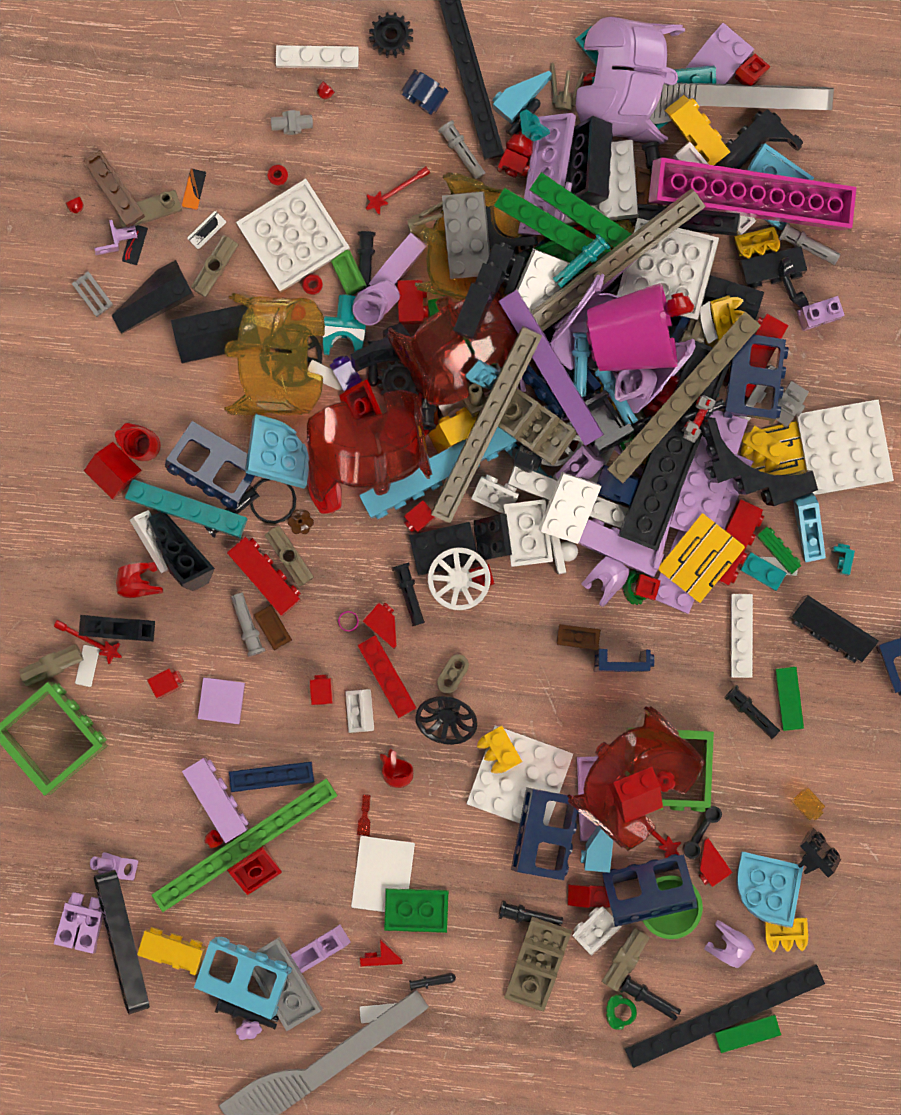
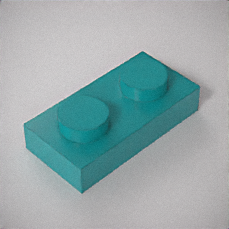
(763, 571)

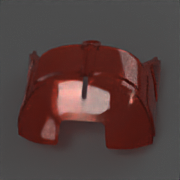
(442, 358)
(347, 450)
(646, 746)

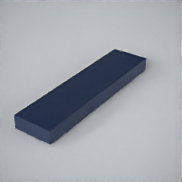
(271, 776)

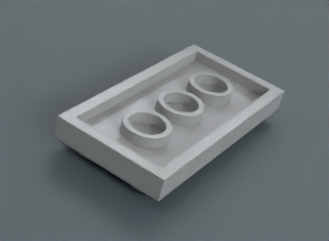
(466, 233)
(297, 999)

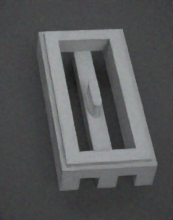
(82, 280)

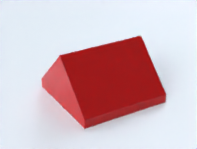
(361, 400)
(112, 470)
(255, 870)

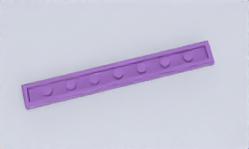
(553, 371)

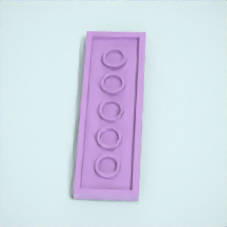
(550, 157)
(698, 493)

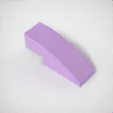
(400, 260)
(320, 948)

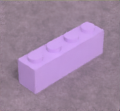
(608, 543)
(215, 799)

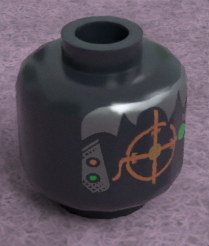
(525, 459)

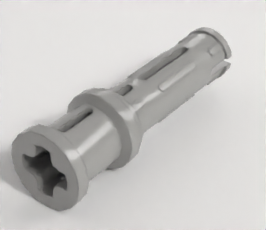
(457, 143)
(800, 239)
(249, 634)

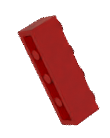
(762, 354)
(741, 527)
(264, 576)
(387, 676)

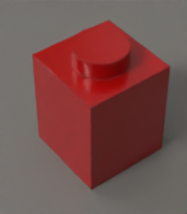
(419, 517)

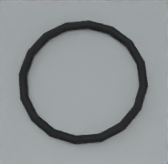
(280, 520)

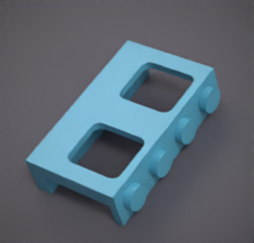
(237, 990)

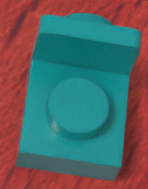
(532, 127)
(846, 561)

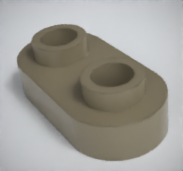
(452, 673)

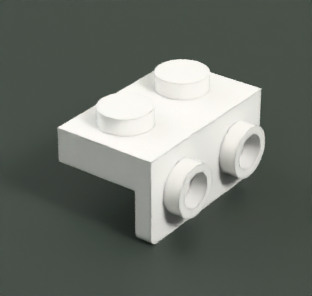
(493, 494)
(595, 930)

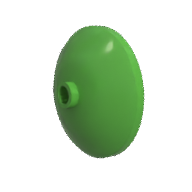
(676, 924)

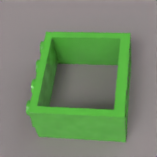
(25, 762)
(696, 805)

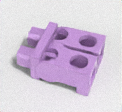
(81, 918)

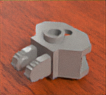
(791, 403)

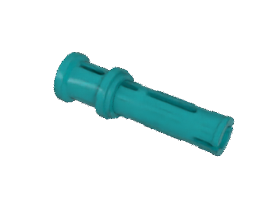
(588, 254)

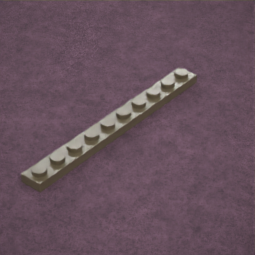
(619, 258)
(683, 397)
(486, 424)

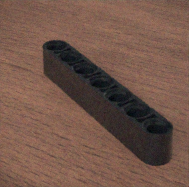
(121, 941)

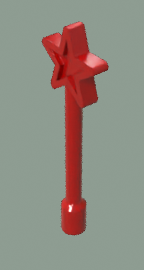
(379, 201)
(108, 650)
(667, 845)

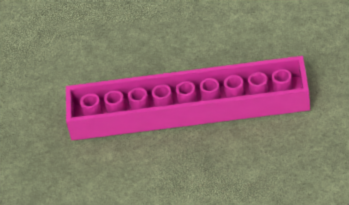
(755, 193)

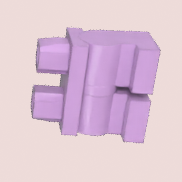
(821, 312)

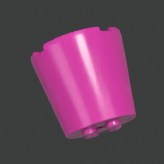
(632, 332)

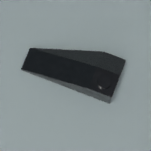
(158, 294)
(179, 553)

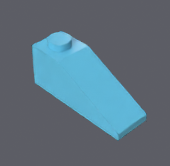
(518, 96)
(809, 527)
(597, 852)

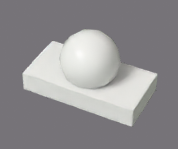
(562, 552)

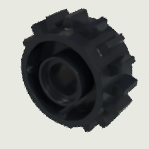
(387, 24)
(391, 374)

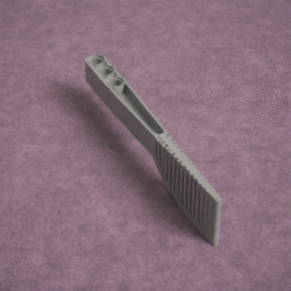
(744, 96)
(283, 1088)

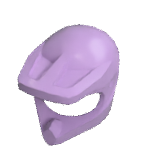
(375, 302)
(637, 387)
(613, 576)
(738, 947)

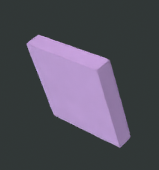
(221, 700)

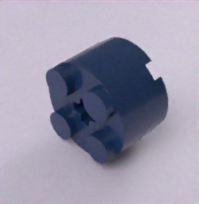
(425, 91)
(614, 489)

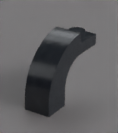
(497, 236)
(116, 628)

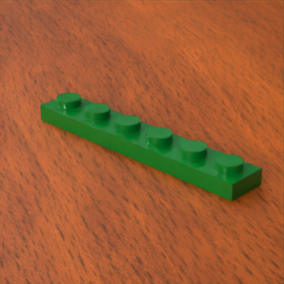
(578, 210)
(544, 223)

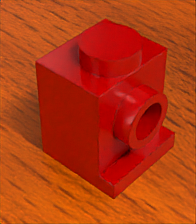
(513, 164)

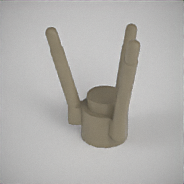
(564, 100)
(418, 222)

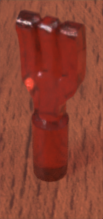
(364, 822)

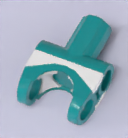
(343, 326)

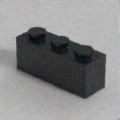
(766, 267)

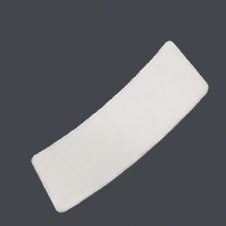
(707, 323)
(328, 375)

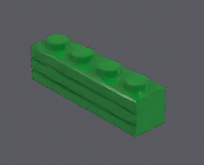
(778, 550)

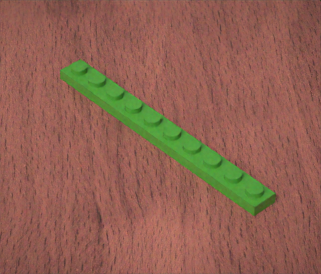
(244, 845)

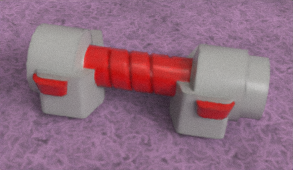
(691, 428)

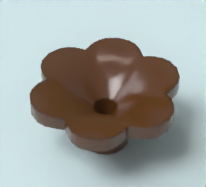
(303, 527)

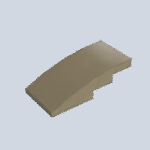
(536, 427)
(538, 964)

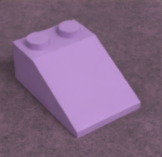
(725, 51)

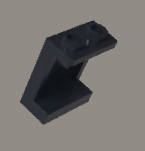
(609, 422)

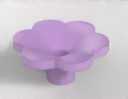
(248, 1030)

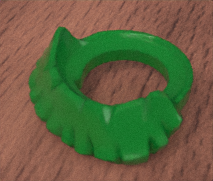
(634, 599)
(615, 1022)

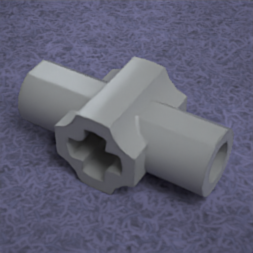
(291, 122)

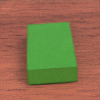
(348, 272)

